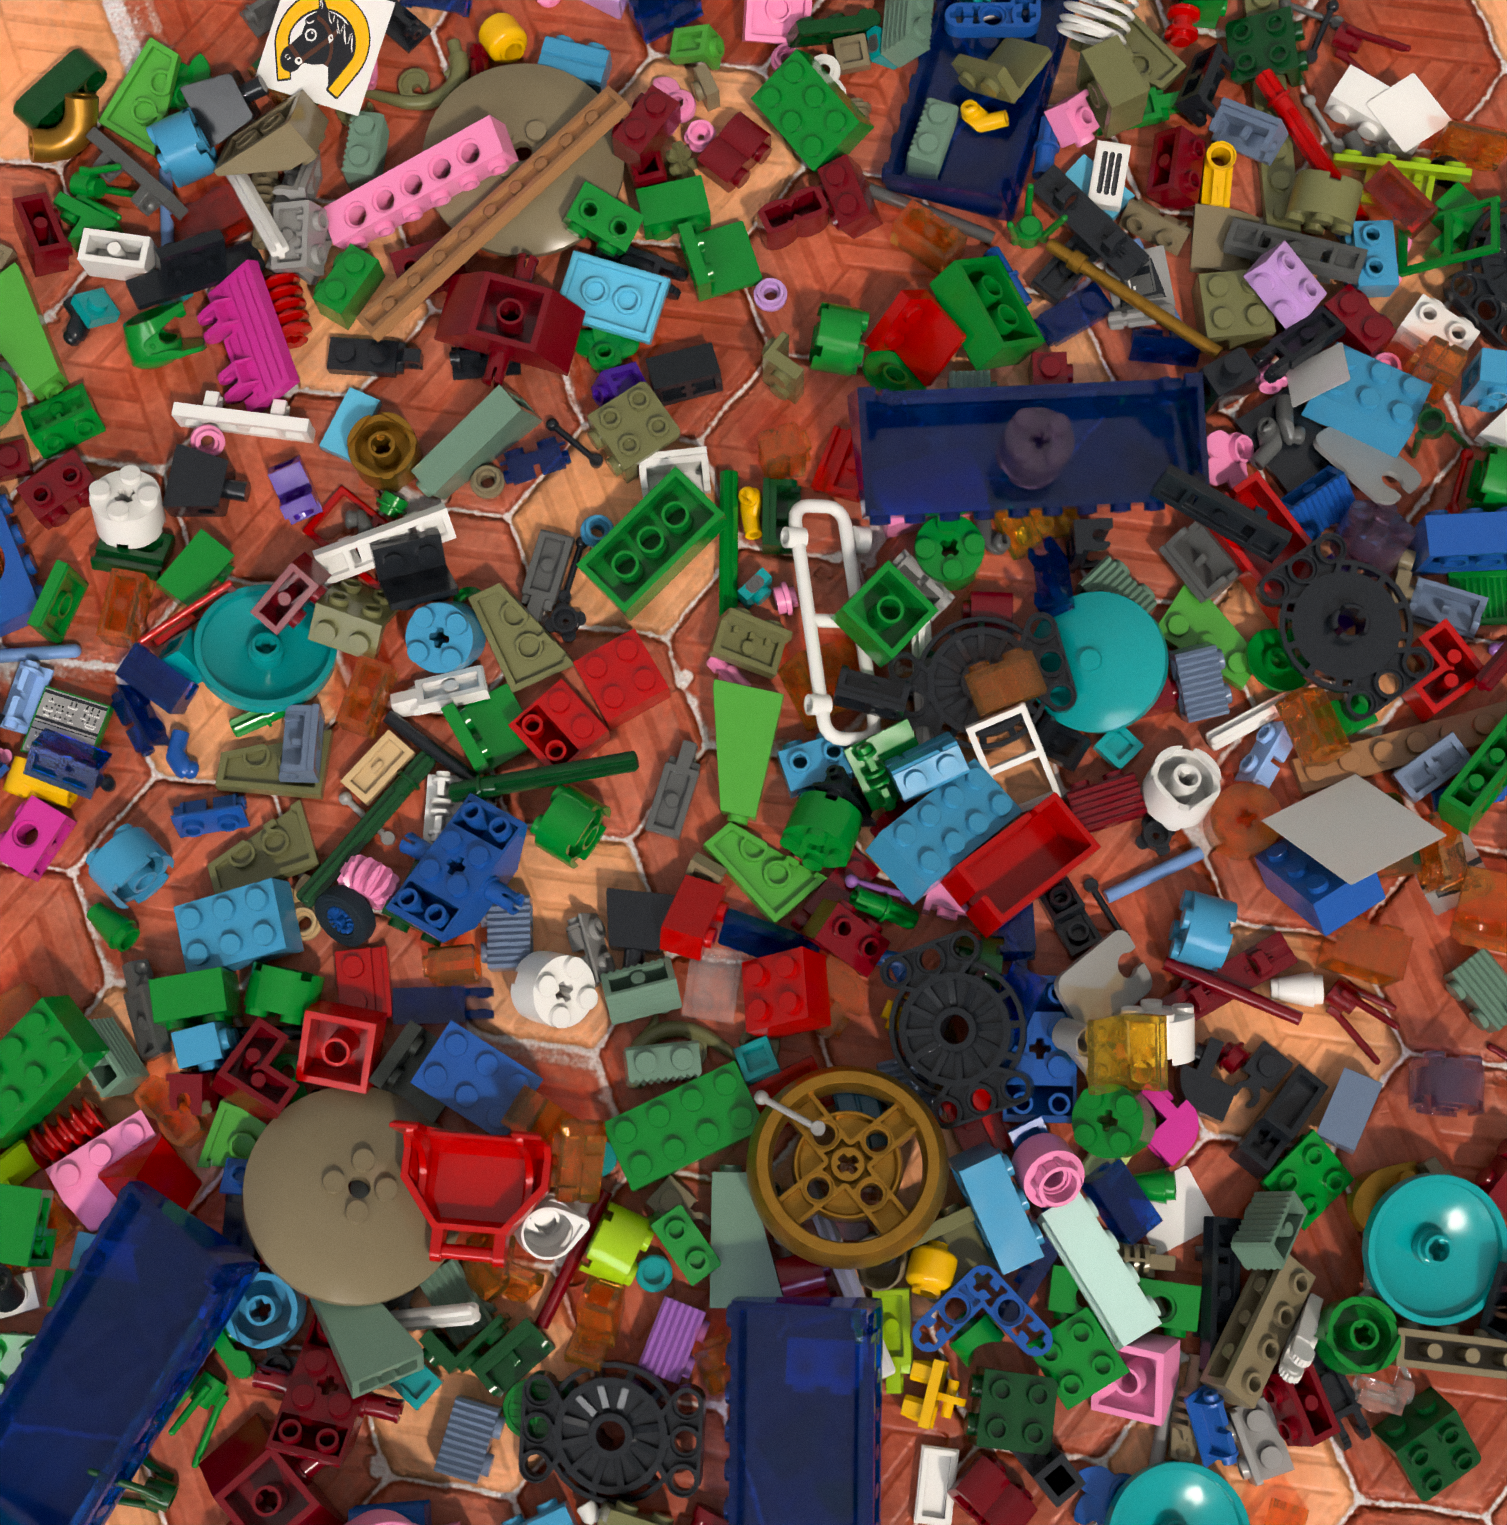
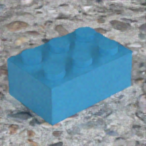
(1374, 405)
(239, 927)
(998, 1206)

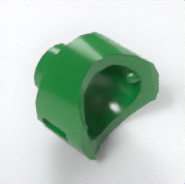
(973, 1334)

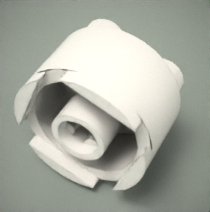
(127, 508)
(1181, 787)
(553, 989)
(1179, 1027)

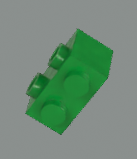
(671, 205)
(602, 220)
(348, 286)
(196, 570)

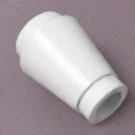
(1298, 989)

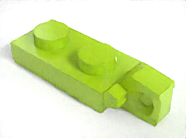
(897, 1334)

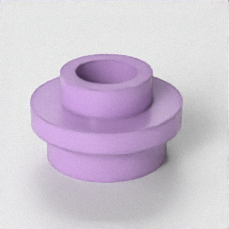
(766, 286)

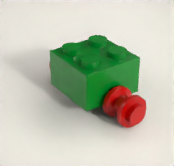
(1189, 15)

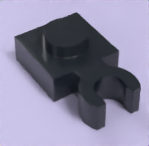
(1264, 1070)

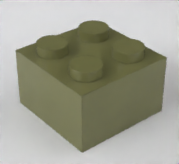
(1114, 85)
(1231, 311)

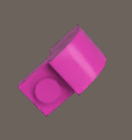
(1177, 1127)

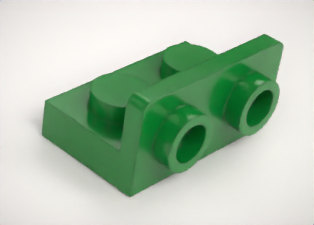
(63, 421)
(684, 1243)

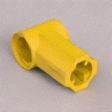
(1216, 179)
(25, 786)

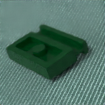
(147, 559)

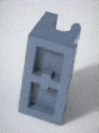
(1248, 131)
(1436, 601)
(302, 744)
(1432, 767)
(1349, 1110)

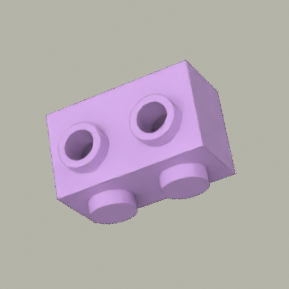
(1285, 284)

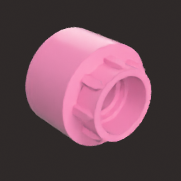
(1048, 1170)

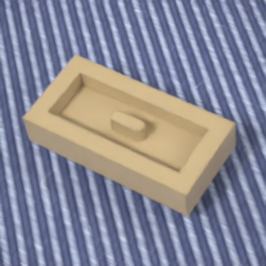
(378, 767)

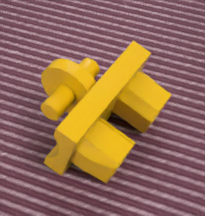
(926, 1409)

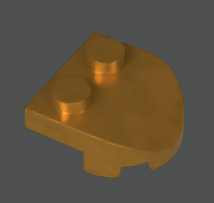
(1371, 1187)

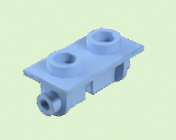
(25, 696)
(1257, 765)

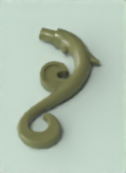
(416, 77)
(657, 1032)

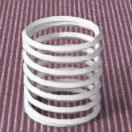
(1093, 28)

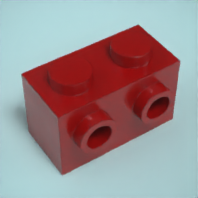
(694, 918)

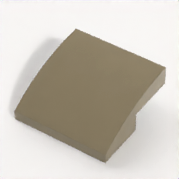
(1208, 237)

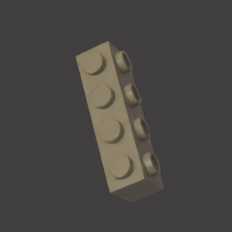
(1257, 1332)
(1451, 1352)

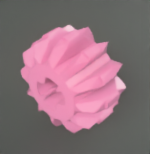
(370, 880)

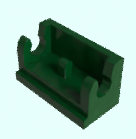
(778, 499)
(513, 1357)

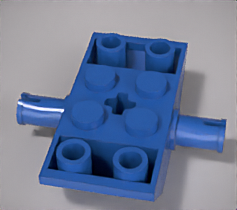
(462, 871)
(1052, 1074)

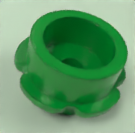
(392, 504)

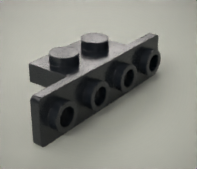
(189, 268)

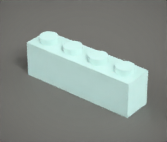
(1099, 1271)

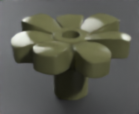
(679, 161)

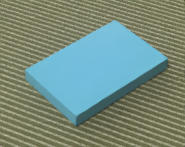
(616, 296)

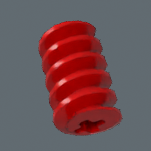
(288, 307)
(68, 1133)

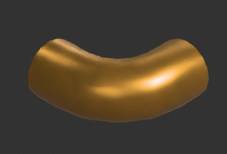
(69, 136)

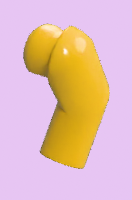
(980, 119)
(750, 509)

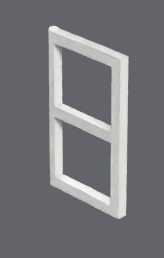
(1016, 760)

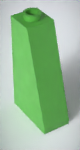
(26, 338)
(745, 741)

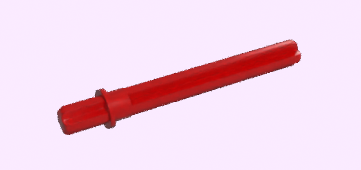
(1298, 128)

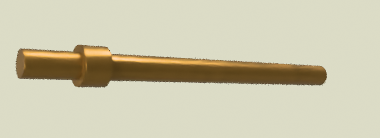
(1079, 263)

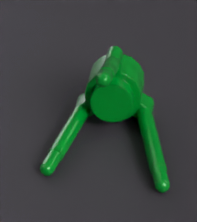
(89, 187)
(1029, 228)
(205, 1391)

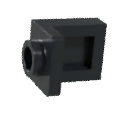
(1061, 743)

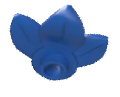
(1098, 1494)

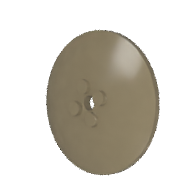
(534, 106)
(310, 1223)

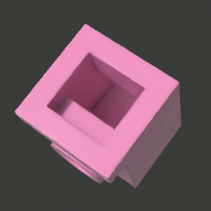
(1073, 120)
(942, 902)

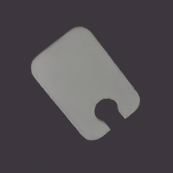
(1366, 465)
(1095, 986)

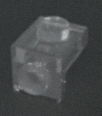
(1381, 1396)

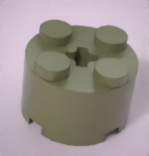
(1323, 202)

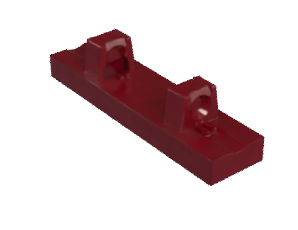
(1269, 955)

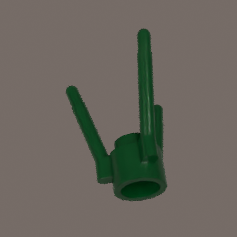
(1433, 425)
(157, 1492)

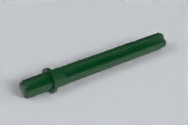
(544, 776)
(367, 827)

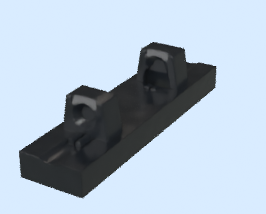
(1090, 224)
(1221, 513)
(1219, 1281)

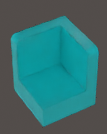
(180, 655)

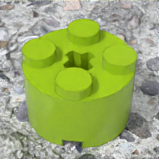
(616, 1245)

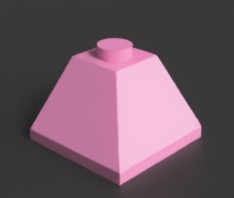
(1150, 1384)

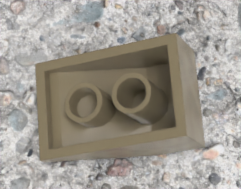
(276, 139)

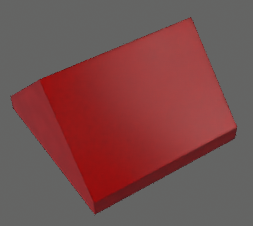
(159, 1167)

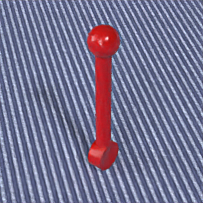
(1466, 455)

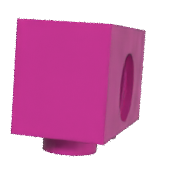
(52, 833)

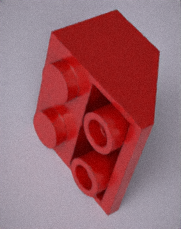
(560, 727)

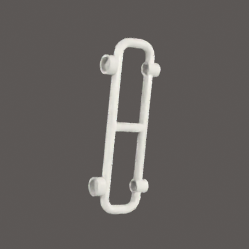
(853, 541)

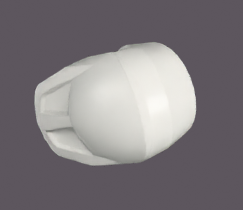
(553, 1228)

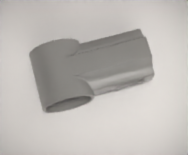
(1070, 1037)

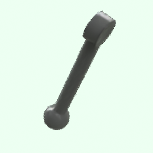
(1334, 23)

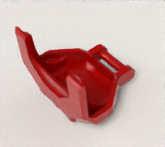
(474, 1185)

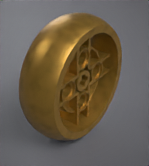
(883, 1170)

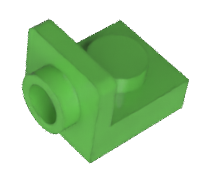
(696, 45)

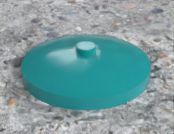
(1114, 660)
(251, 664)
(1434, 1248)
(1176, 1496)

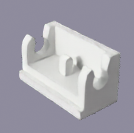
(690, 461)

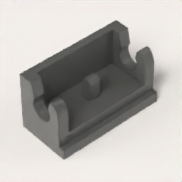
(1200, 561)

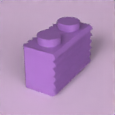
(673, 1339)

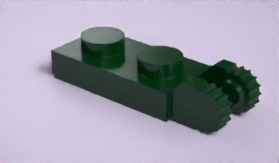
(821, 31)

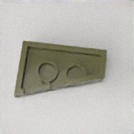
(1149, 51)
(517, 639)
(257, 771)
(275, 852)

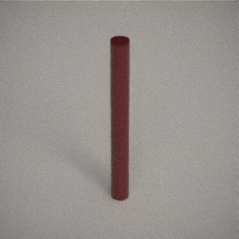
(1232, 990)
(571, 1263)

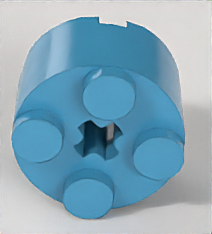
(183, 148)
(426, 640)
(129, 865)
(1203, 930)
(283, 1320)

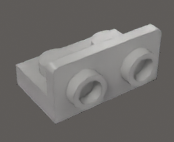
(304, 230)
(1259, 1443)

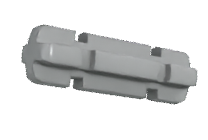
(1134, 318)

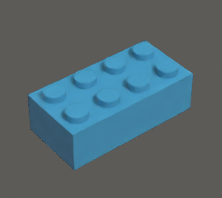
(942, 831)

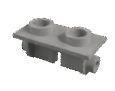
(931, 589)
(588, 934)

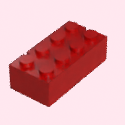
(1254, 492)
(1020, 864)

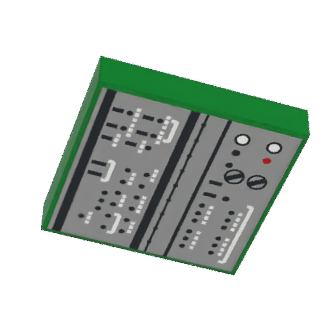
(69, 716)

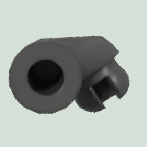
(1354, 142)
(1285, 421)
(1269, 442)
(358, 519)
(994, 541)

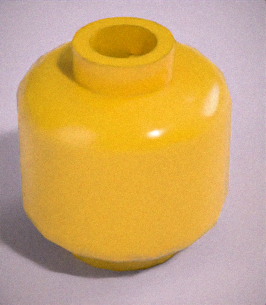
(503, 38)
(931, 1269)

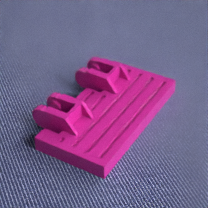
(257, 342)

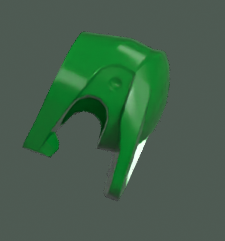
(151, 345)

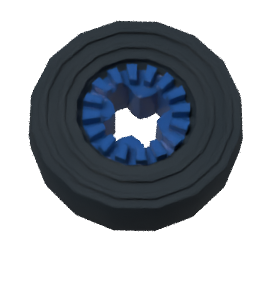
(345, 915)

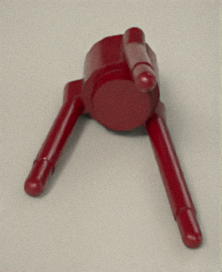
(1350, 39)
(1345, 997)

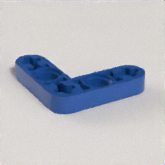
(1008, 12)
(974, 1302)

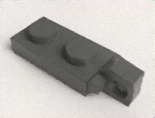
(546, 572)
(674, 793)
(150, 1038)

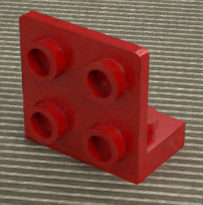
(918, 334)

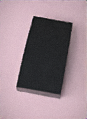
(1069, 919)

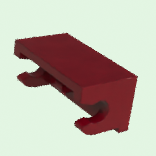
(197, 1086)

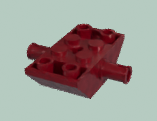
(478, 318)
(316, 1424)
(244, 1470)

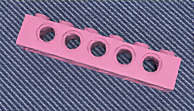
(429, 168)

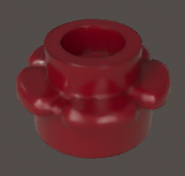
(1232, 1057)

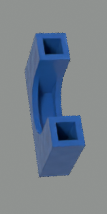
(18, 583)

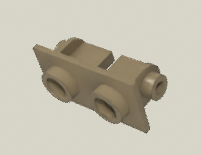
(1147, 224)

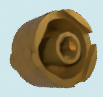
(388, 434)

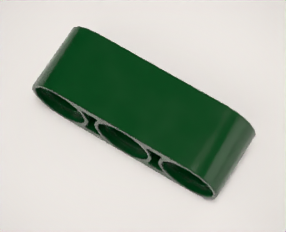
(45, 101)

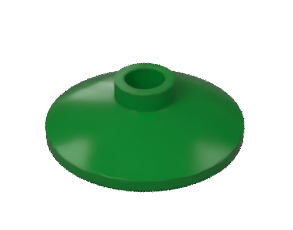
(889, 372)
(1270, 664)

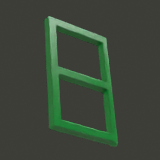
(1450, 258)

